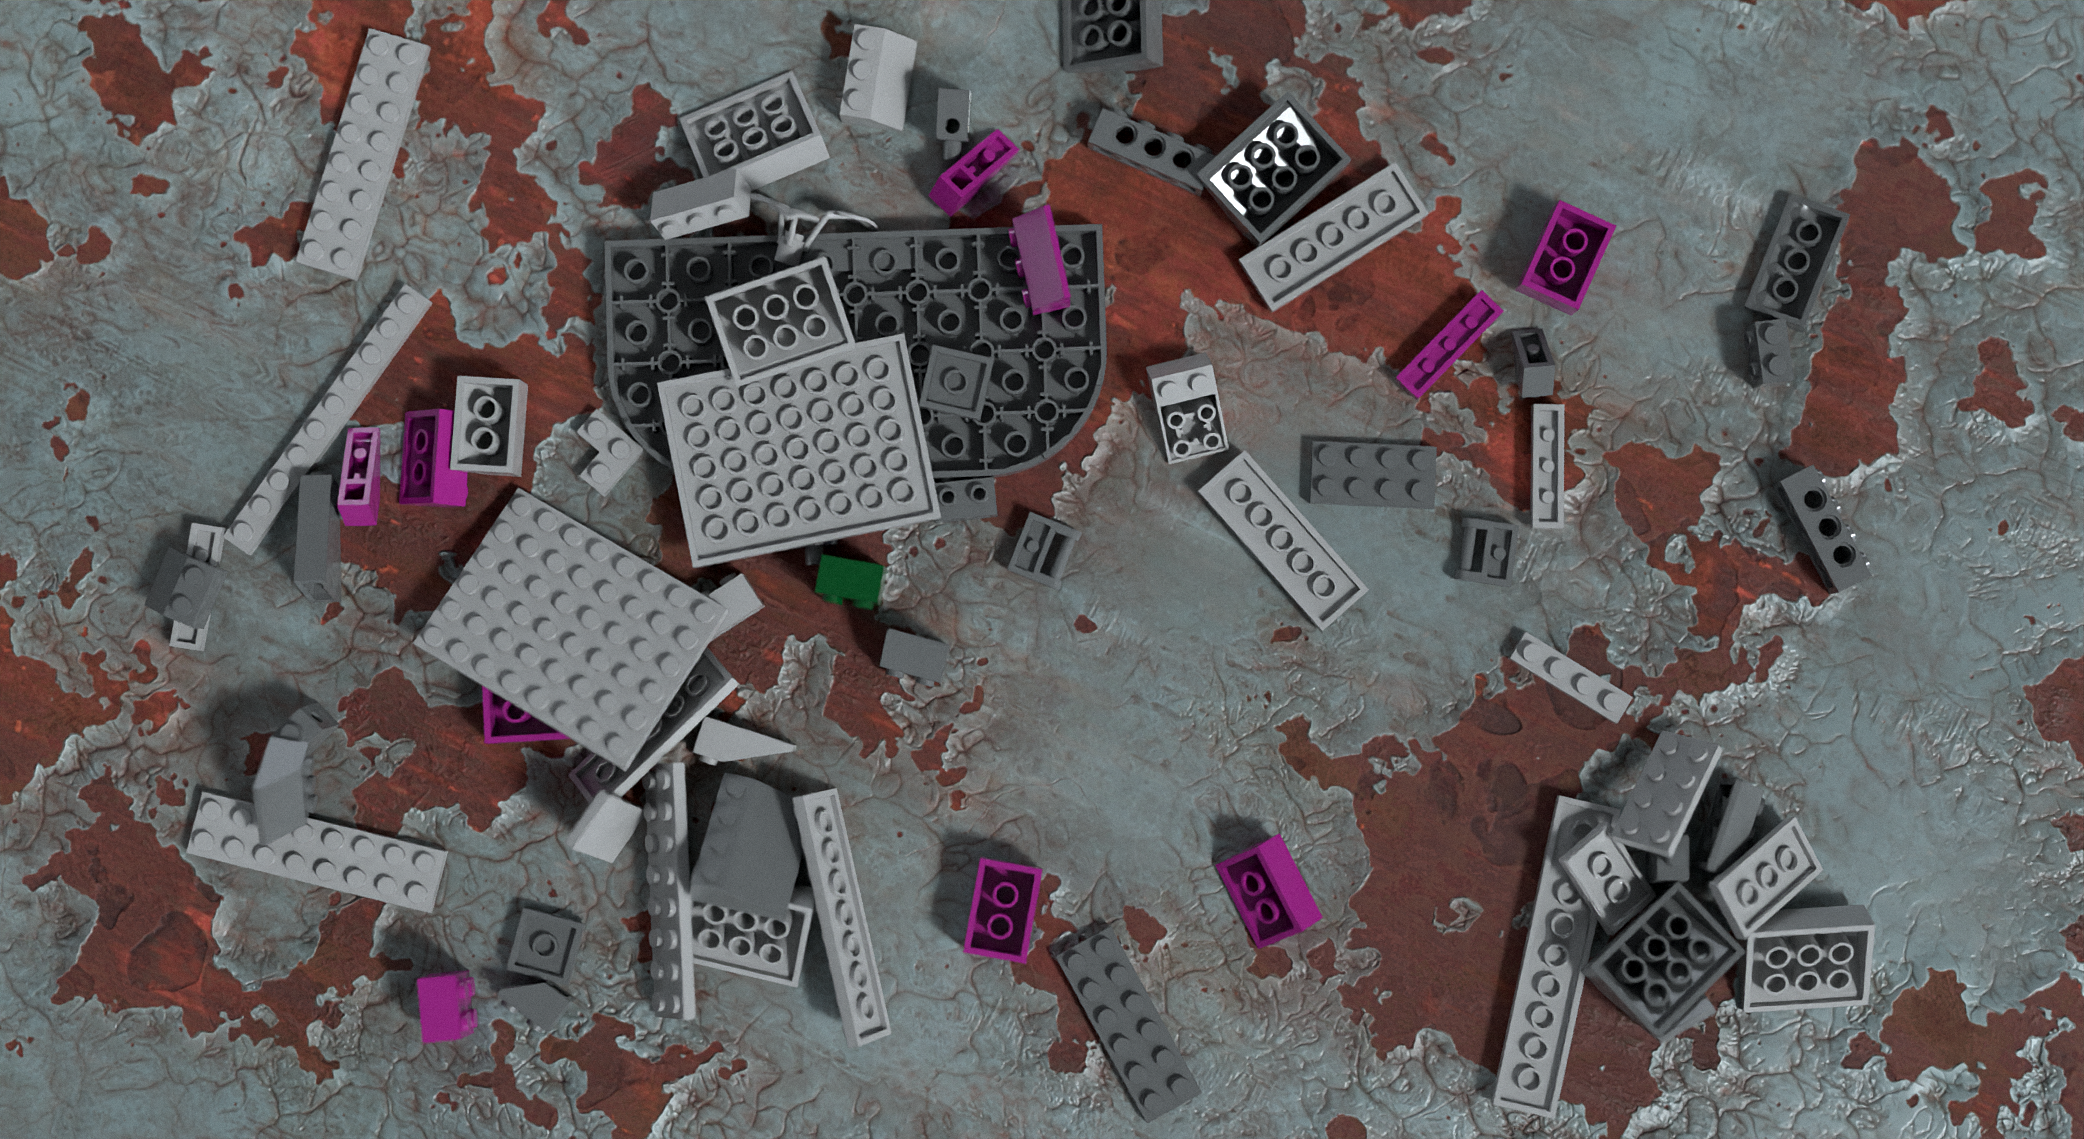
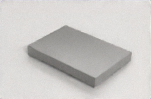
(605, 826)
(1607, 878)

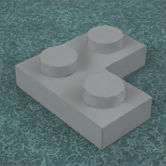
(615, 454)

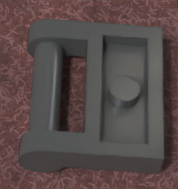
(1034, 546)
(1497, 552)

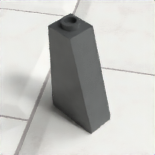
(318, 539)

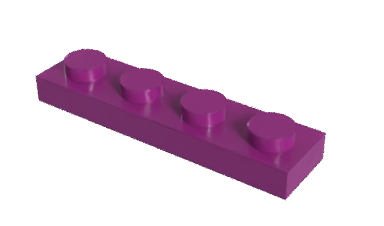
(1449, 345)

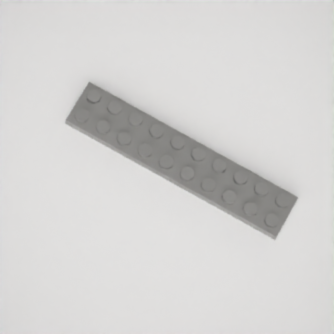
(1550, 971)

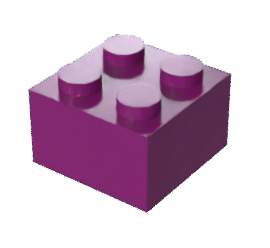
(446, 1006)

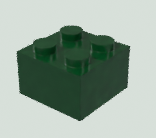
(851, 581)

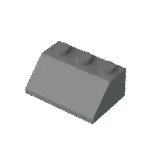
(878, 78)
(489, 426)

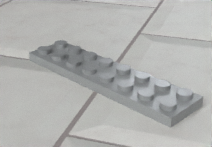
(363, 154)
(320, 854)
(669, 891)
(842, 917)

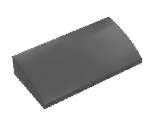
(1797, 262)

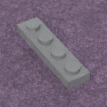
(1547, 466)
(205, 544)
(1570, 678)

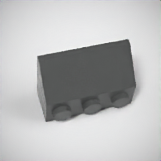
(284, 789)
(1728, 825)

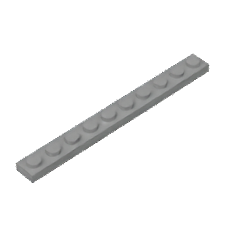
(327, 419)

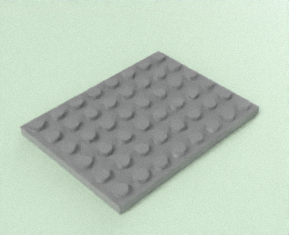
(799, 453)
(571, 628)

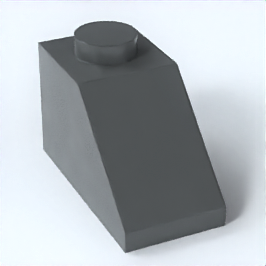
(1533, 363)

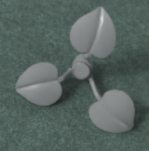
(791, 244)

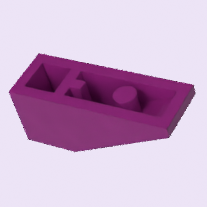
(972, 172)
(360, 478)

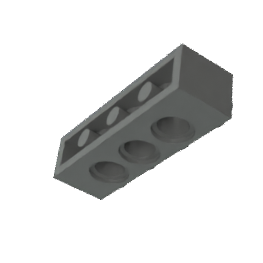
(1133, 154)
(1806, 523)

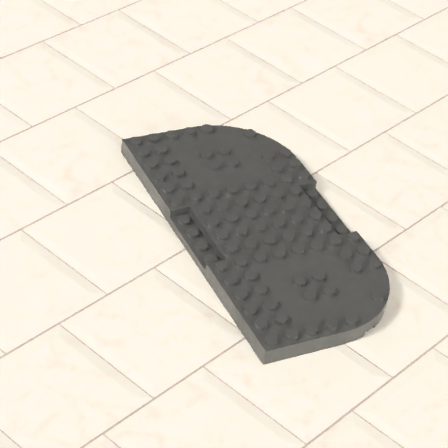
(929, 284)

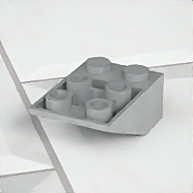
(1187, 407)

